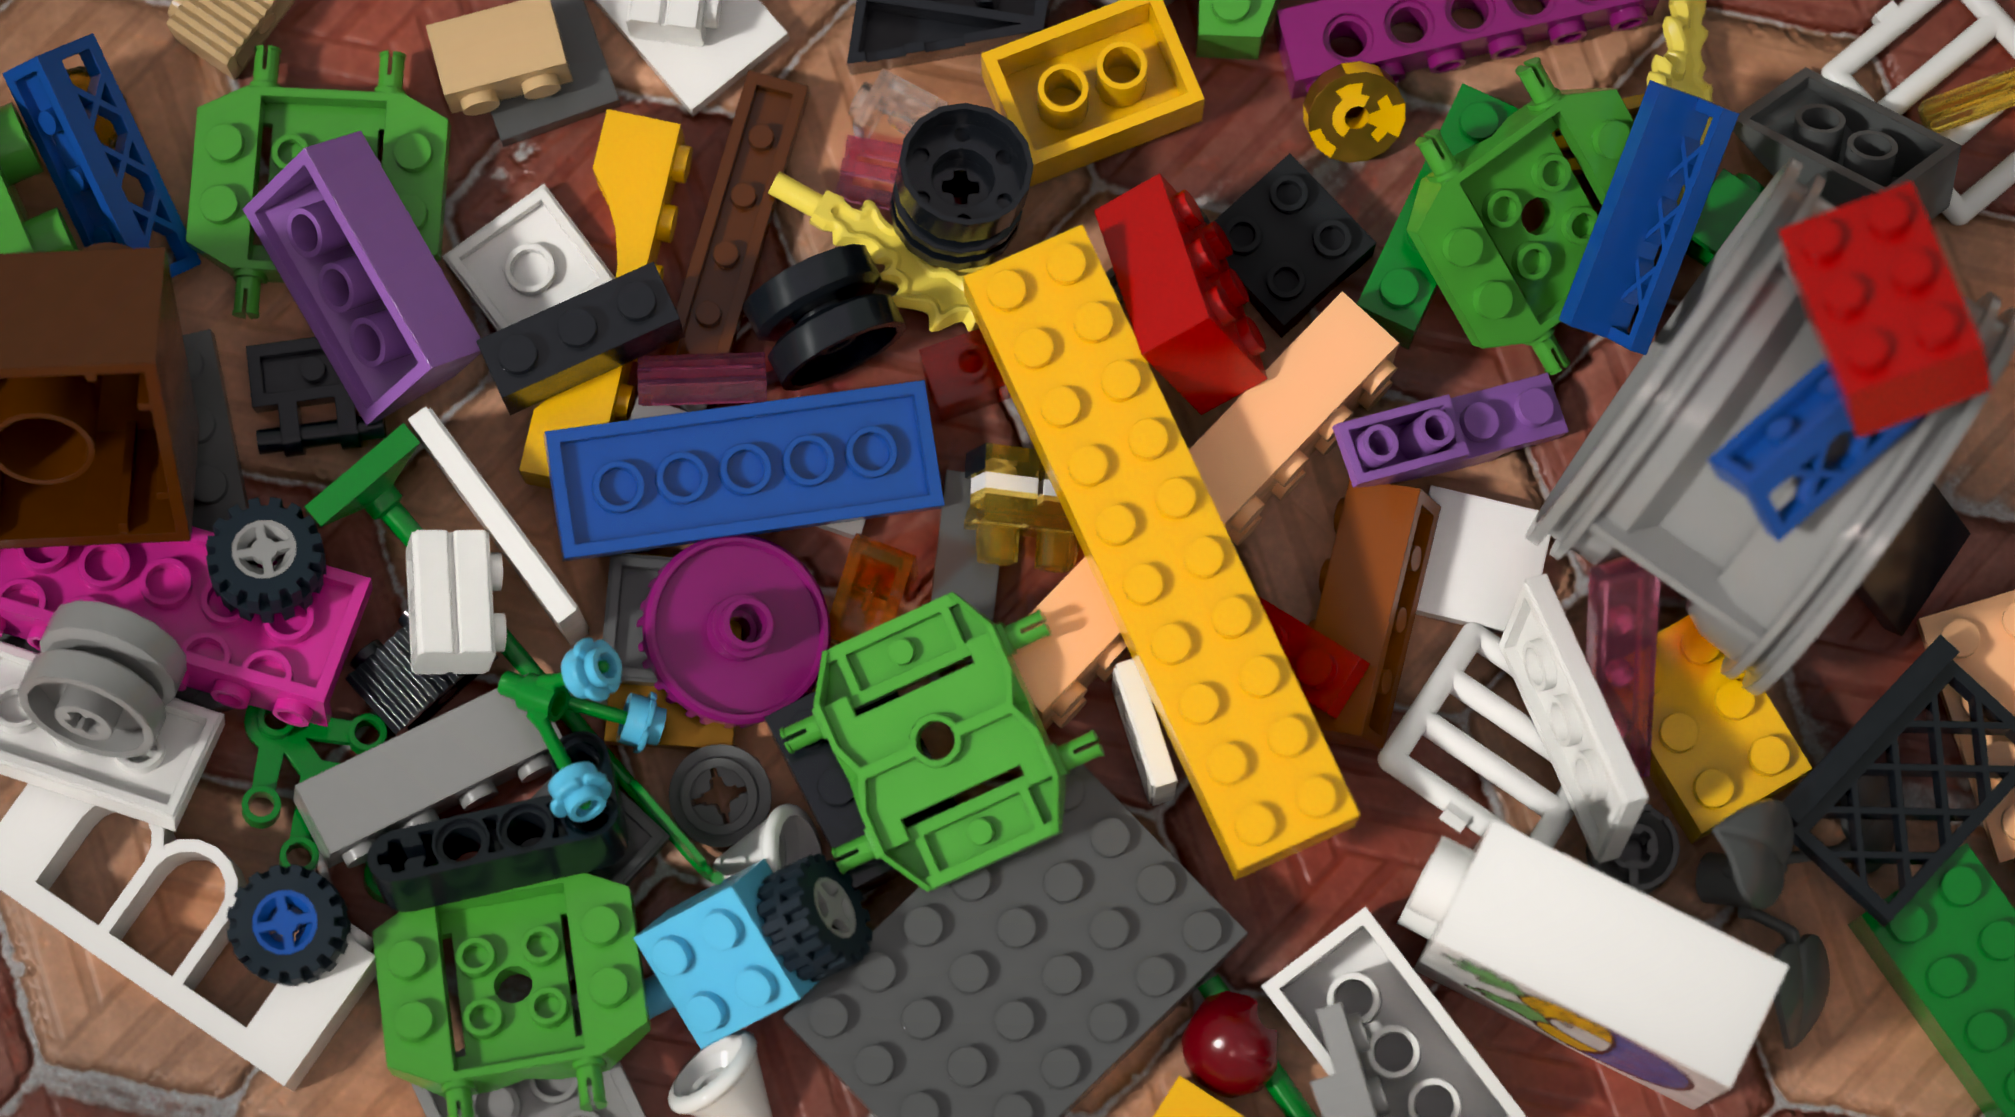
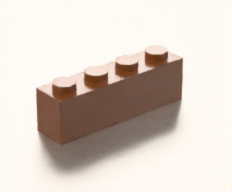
(1373, 598)

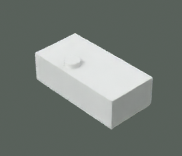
(1413, 1041)

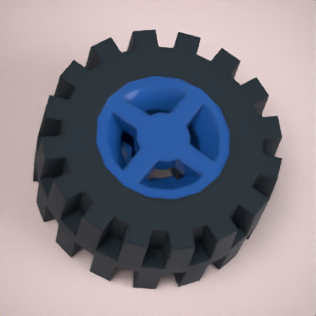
(281, 903)

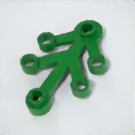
(294, 745)

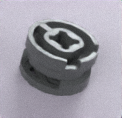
(1647, 856)

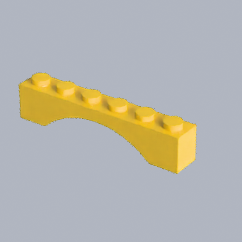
(637, 175)

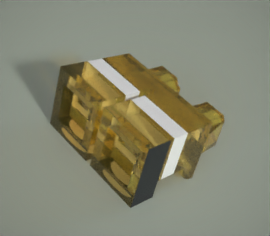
(1013, 500)

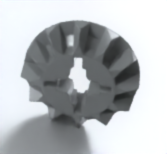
(694, 778)

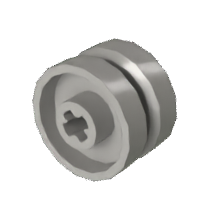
(102, 679)

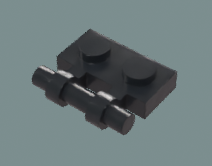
(297, 376)

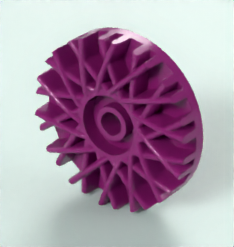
(692, 639)

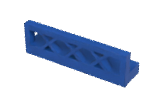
(85, 169)
(1644, 213)
(1793, 442)

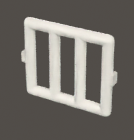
(1888, 26)
(1423, 720)

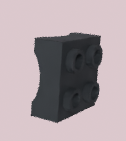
(1291, 243)

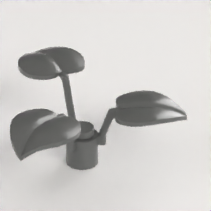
(1752, 878)

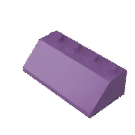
(362, 276)

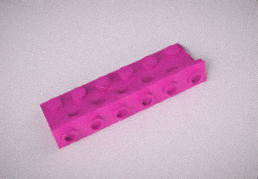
(239, 661)

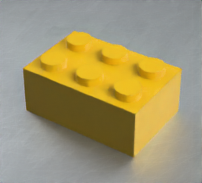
(1094, 85)
(1712, 737)

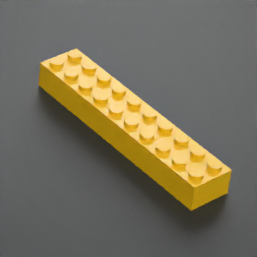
(1160, 553)

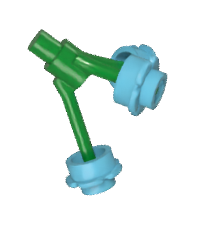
(590, 673)

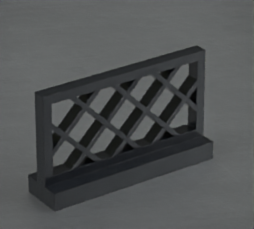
(1865, 743)

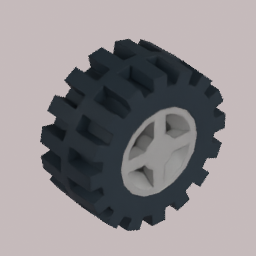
(262, 537)
(814, 918)

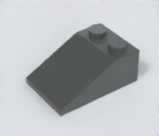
(1848, 142)

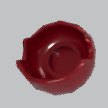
(1230, 1046)

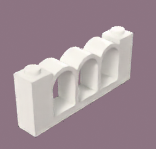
(294, 1021)

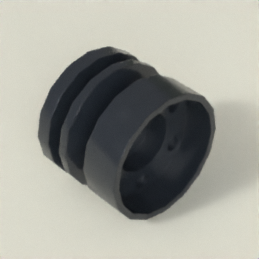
(968, 156)

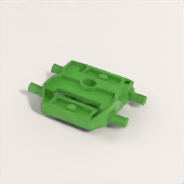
(230, 156)
(1468, 212)
(992, 730)
(525, 1039)

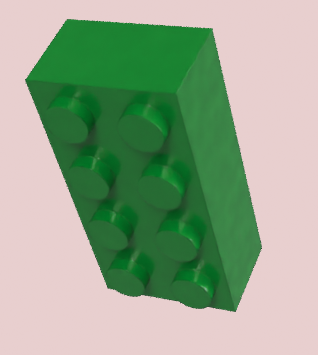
(1956, 973)

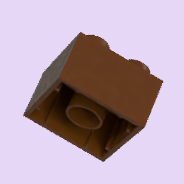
(94, 400)

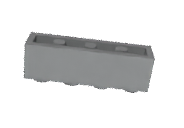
(420, 776)

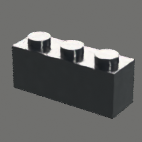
(581, 338)

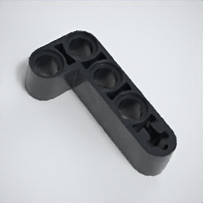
(404, 855)

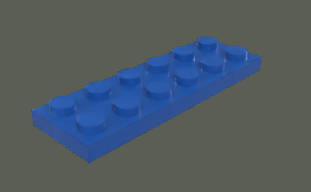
(743, 470)

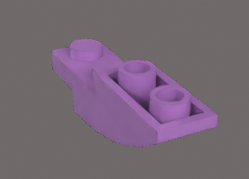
(1449, 432)

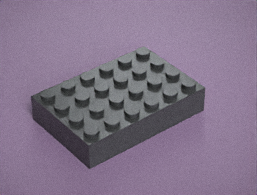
(1021, 975)

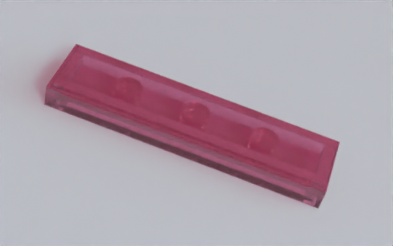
(1624, 648)

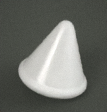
(779, 839)
(722, 1081)

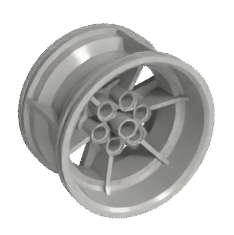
(1715, 366)

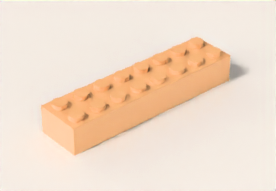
(1243, 461)

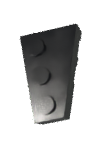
(923, 31)

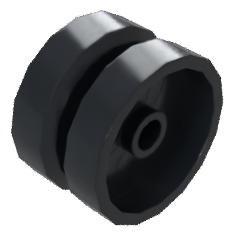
(824, 317)

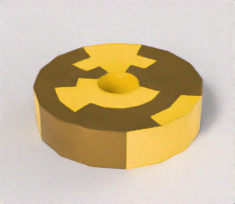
(1349, 87)

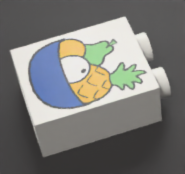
(1591, 963)

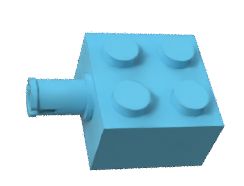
(717, 961)

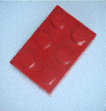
(1182, 293)
(1885, 309)

